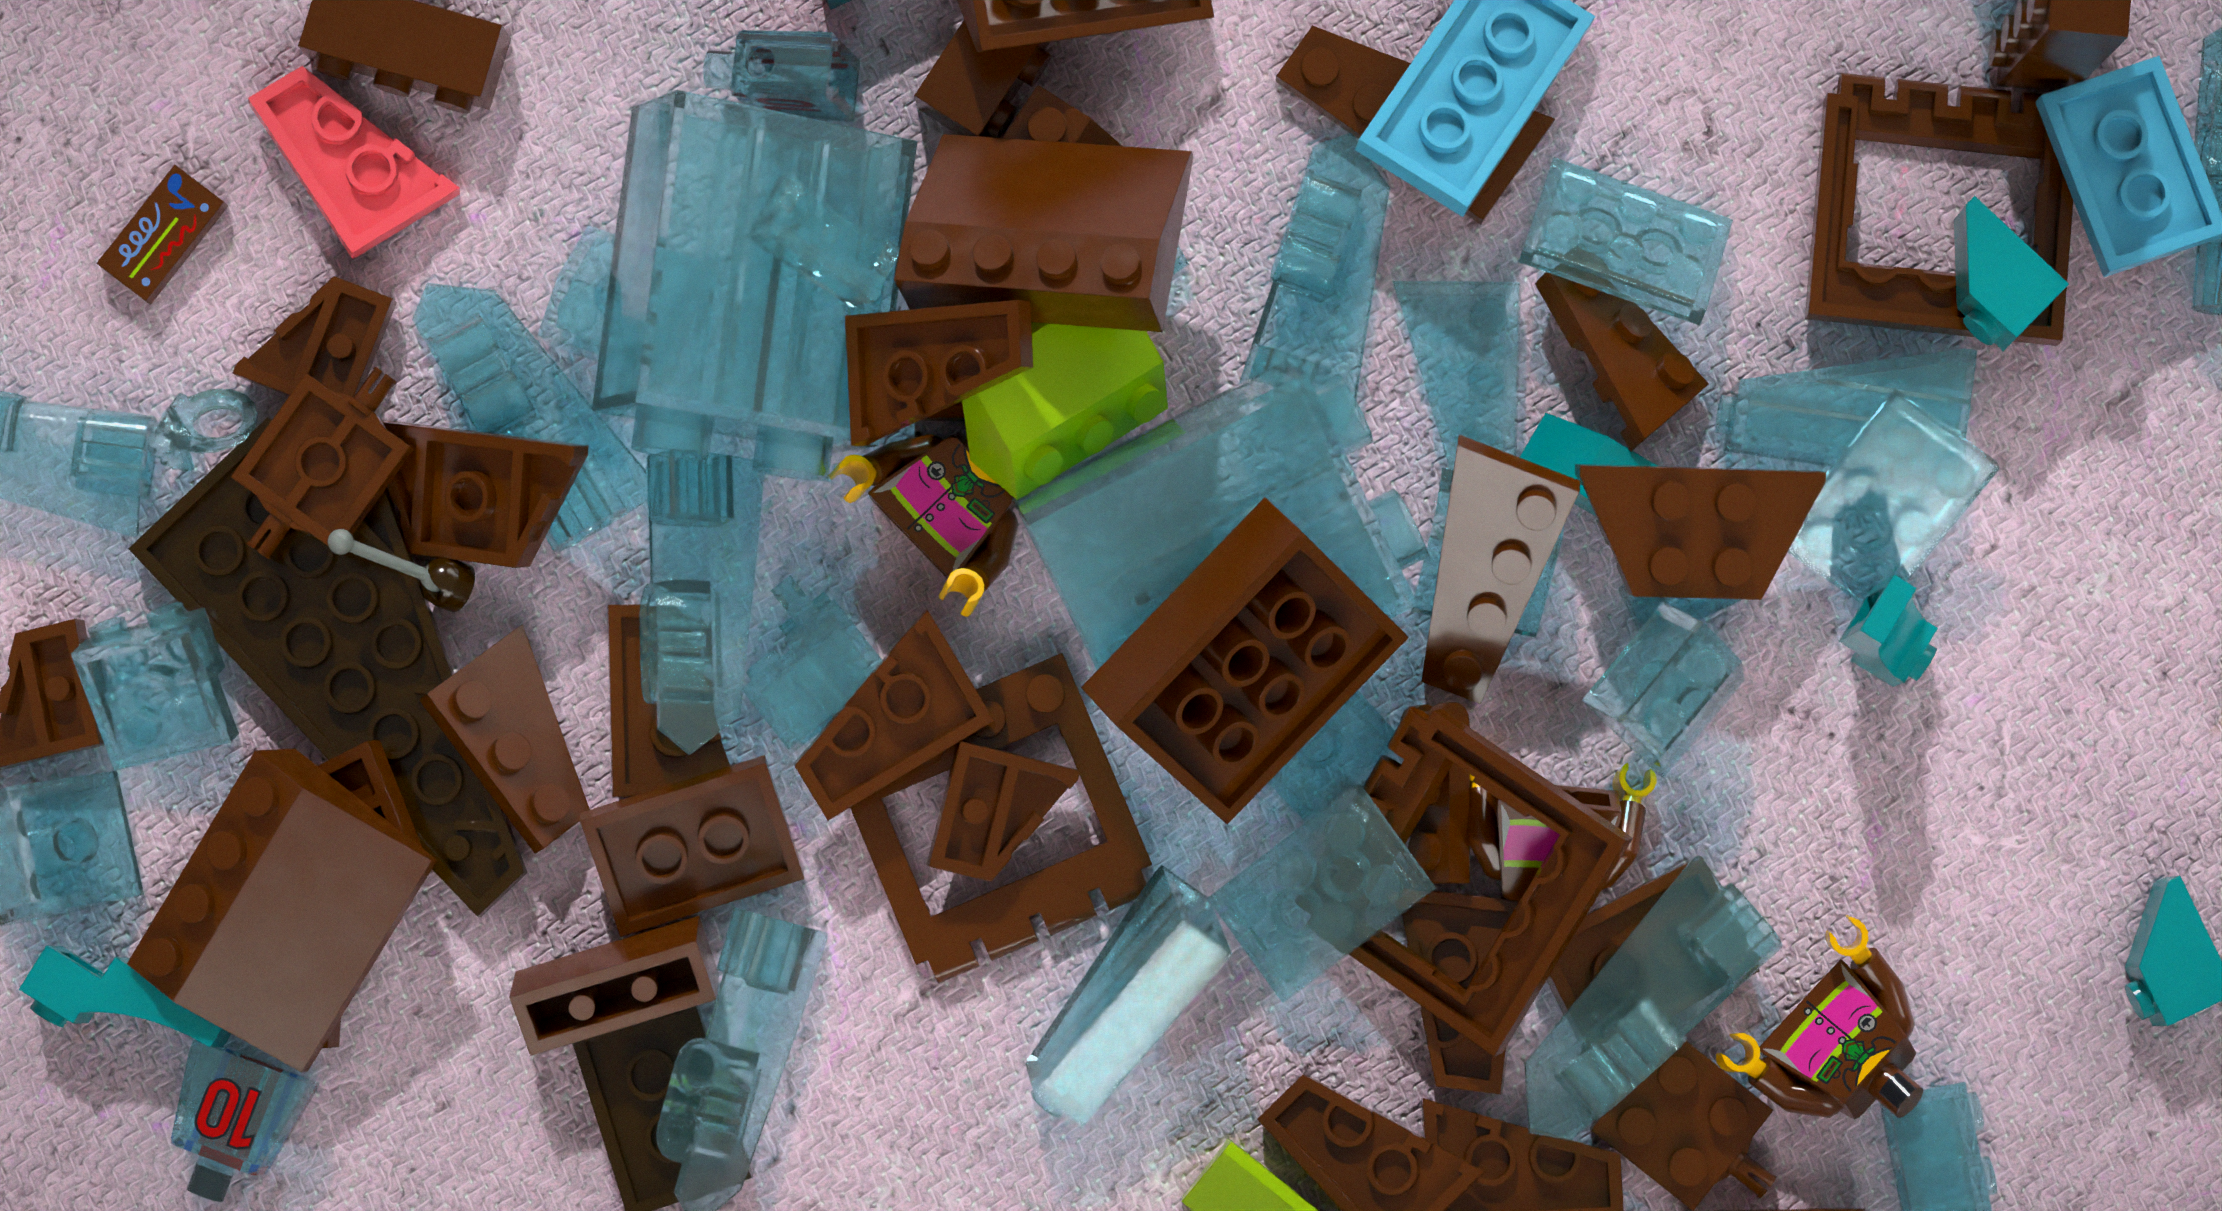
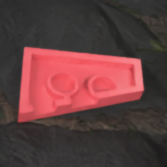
(346, 163)

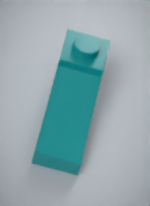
(1890, 634)
(75, 990)

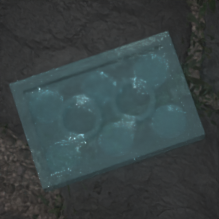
(1626, 241)
(1890, 498)
(1321, 892)

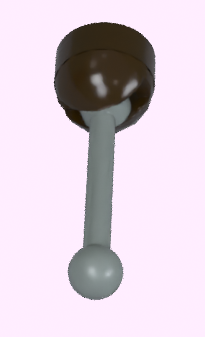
(443, 582)

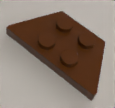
(480, 492)
(1699, 526)

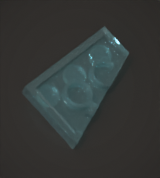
(1467, 357)

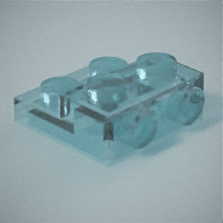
(155, 685)

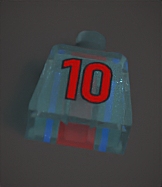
(788, 73)
(235, 1115)

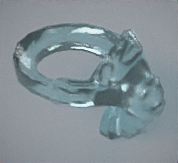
(176, 437)

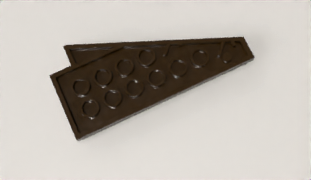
(341, 656)

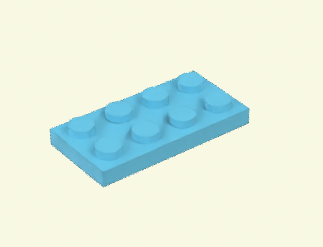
(1472, 93)

